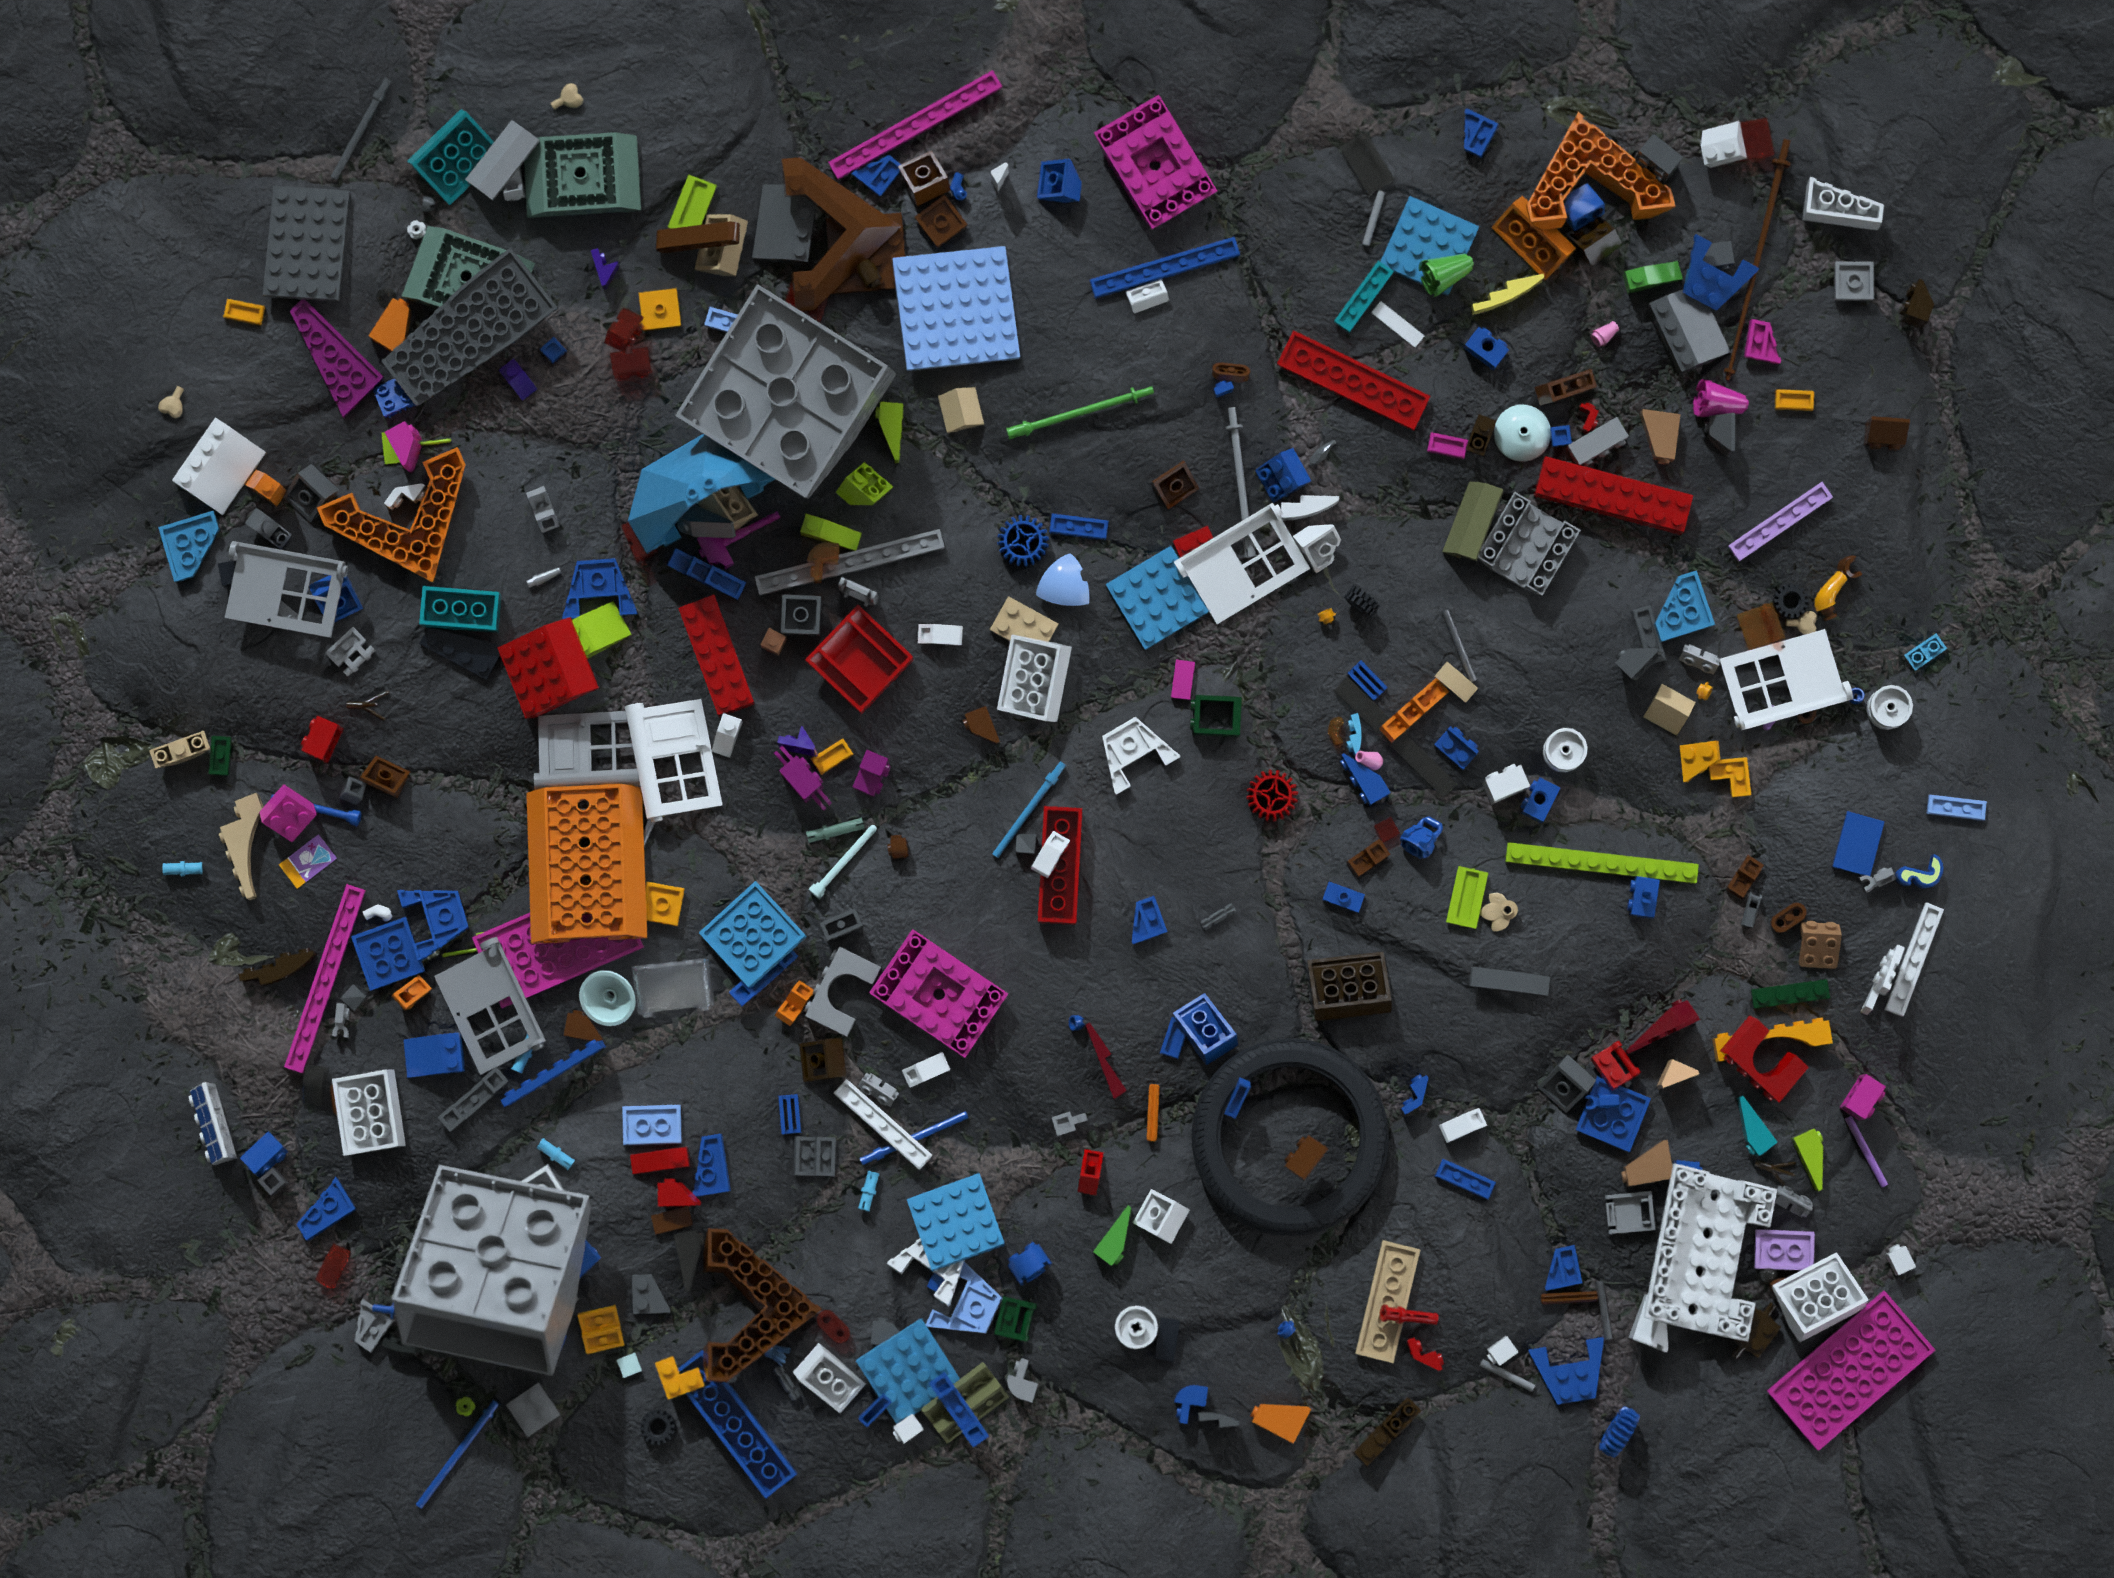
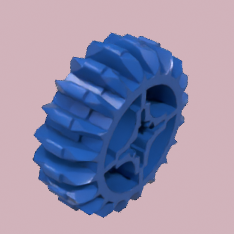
(1031, 536)
(1619, 1432)

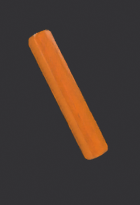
(1153, 1105)

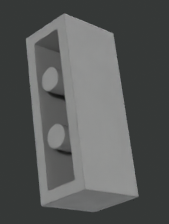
(1598, 442)

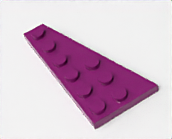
(341, 365)

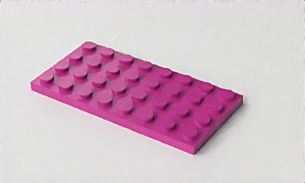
(551, 964)
(1850, 1370)

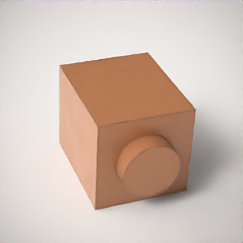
(773, 641)

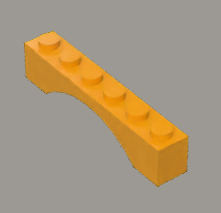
(1811, 1034)

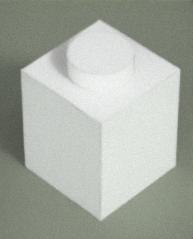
(1900, 1259)
(1501, 1351)
(907, 1428)

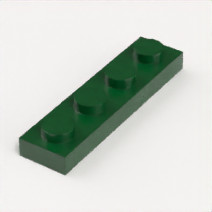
(1790, 993)

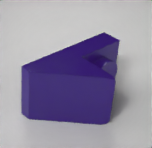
(605, 272)
(518, 379)
(801, 745)

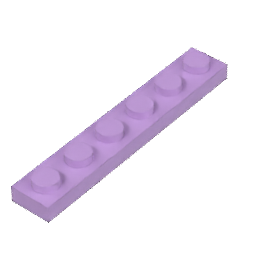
(1780, 521)

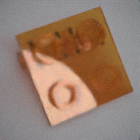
(1760, 626)

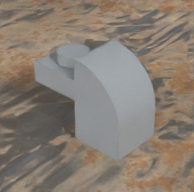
(515, 187)
(543, 509)
(1020, 1387)

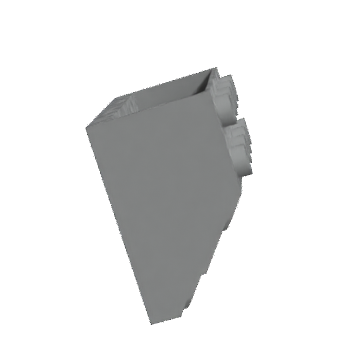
(785, 392)
(493, 1270)

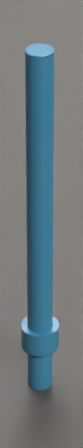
(1051, 779)

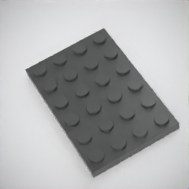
(306, 243)

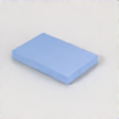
(652, 1125)

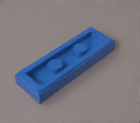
(1078, 526)
(1465, 1179)

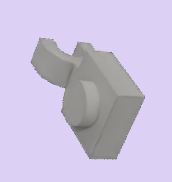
(1881, 878)
(342, 1014)
(1066, 1123)

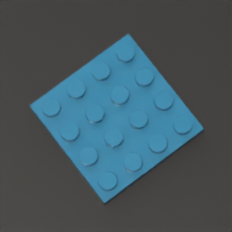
(1424, 235)
(1157, 598)
(752, 934)
(955, 1222)
(904, 1369)

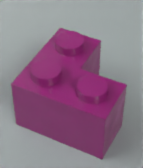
(871, 773)

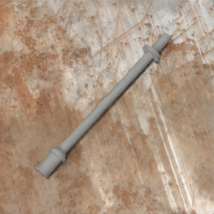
(1248, 545)

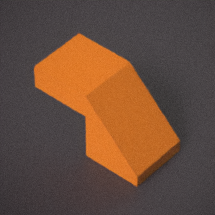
(794, 1003)

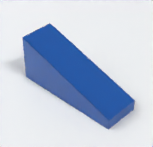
(1237, 1098)
(874, 1410)

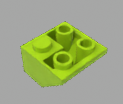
(863, 486)

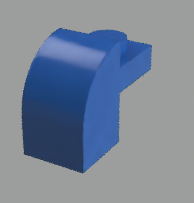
(1190, 1396)

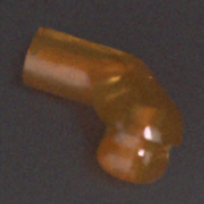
(1333, 730)

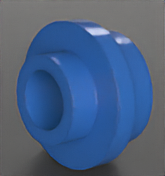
(1286, 1329)

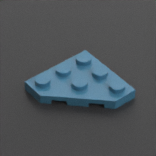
(188, 543)
(1684, 609)

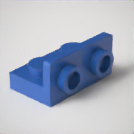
(1456, 747)

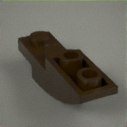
(285, 967)
(1386, 1431)

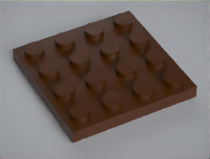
(881, 258)

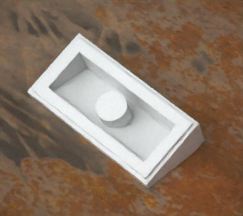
(999, 175)
(1147, 296)

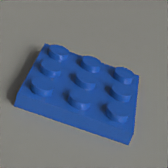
(387, 954)
(1614, 1125)

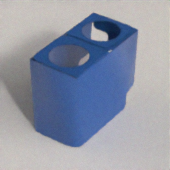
(1582, 206)

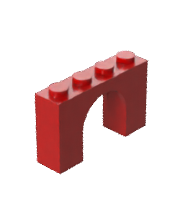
(1740, 1051)

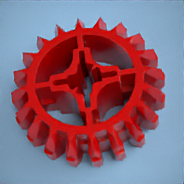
(1263, 793)

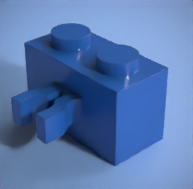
(1644, 897)

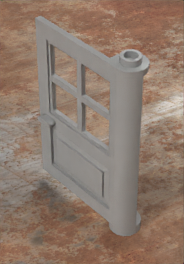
(260, 585)
(567, 751)
(477, 986)

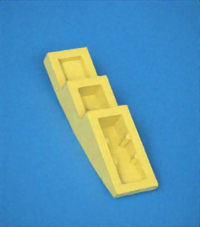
(1512, 291)

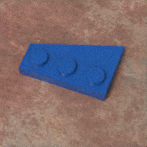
(712, 1167)

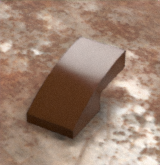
(1368, 858)
(1744, 877)

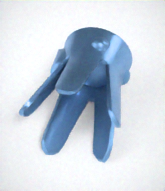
(777, 1356)

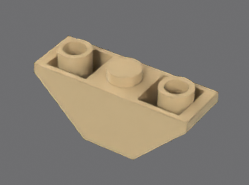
(180, 750)

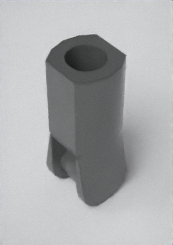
(1750, 913)

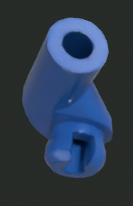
(956, 188)

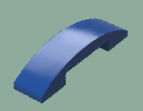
(743, 993)
(958, 1409)

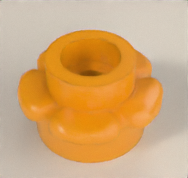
(1326, 616)
(1704, 691)

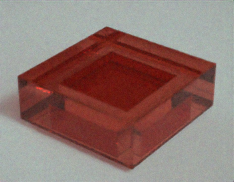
(1386, 829)

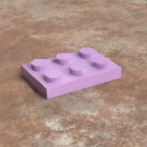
(1784, 1249)

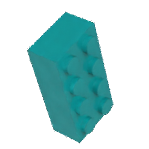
(460, 609)

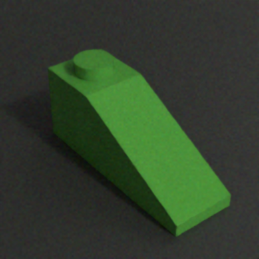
(1651, 276)
(1113, 1242)

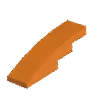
(1413, 710)

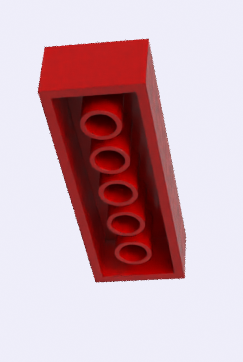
(716, 655)
(1060, 890)

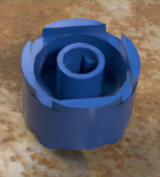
(1029, 1263)

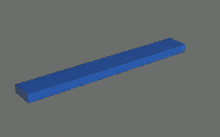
(1164, 267)

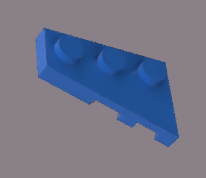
(327, 1211)

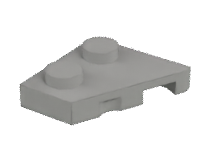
(371, 1326)

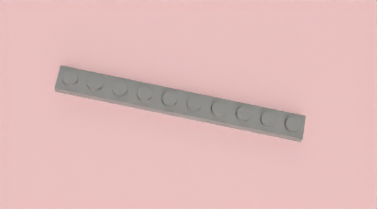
(852, 562)

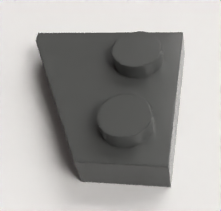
(647, 1295)

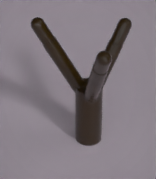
(368, 703)
(1775, 1168)

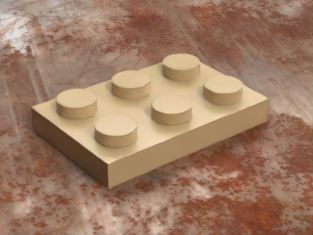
(1022, 621)

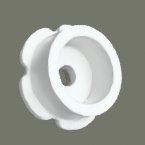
(416, 234)

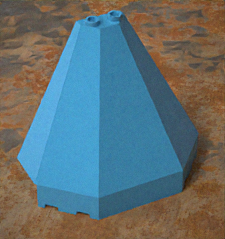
(683, 479)

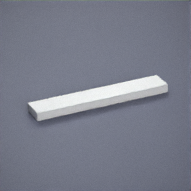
(1914, 959)
(883, 1124)

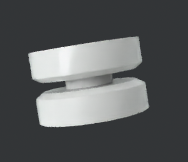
(1899, 712)
(1557, 758)
(1138, 1338)

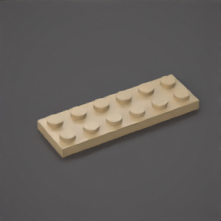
(1389, 1287)

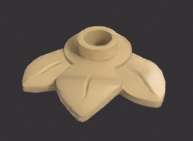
(1496, 911)

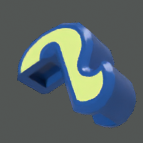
(1921, 878)

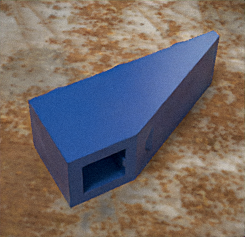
(1369, 782)

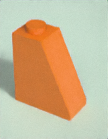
(393, 325)
(266, 487)
(1281, 1419)

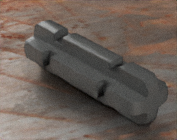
(1218, 916)
(786, 1383)

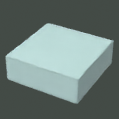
(629, 1365)

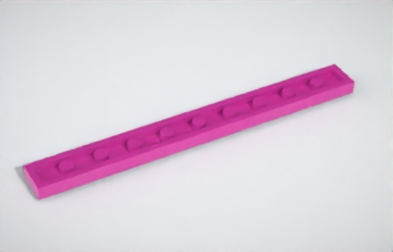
(915, 125)
(324, 978)

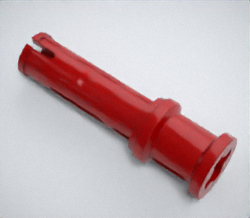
(1400, 1315)

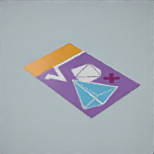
(307, 861)

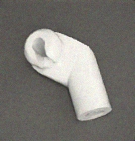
(378, 910)

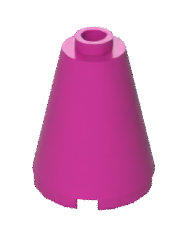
(1717, 400)

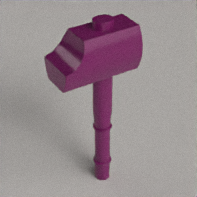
(715, 548)

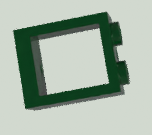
(1236, 719)

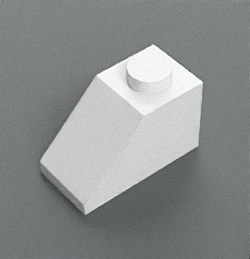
(726, 735)

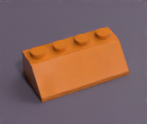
(1538, 247)

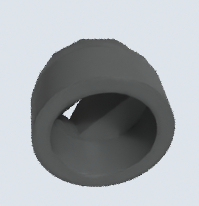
(427, 204)

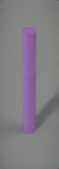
(1866, 1151)

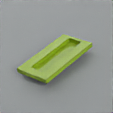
(692, 203)
(1467, 897)

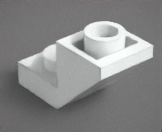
(412, 492)
(940, 634)
(1050, 854)
(926, 1069)
(1462, 1125)

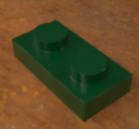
(220, 755)

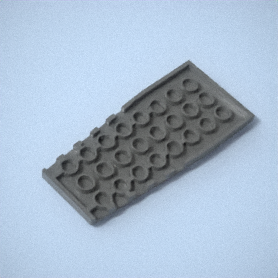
(470, 328)

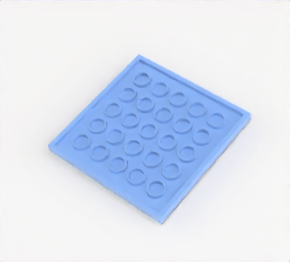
(955, 308)

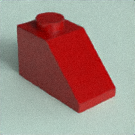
(1090, 1172)
(675, 1194)

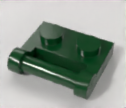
(1009, 1315)

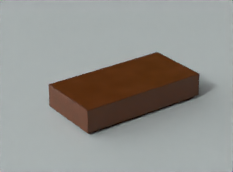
(672, 1220)

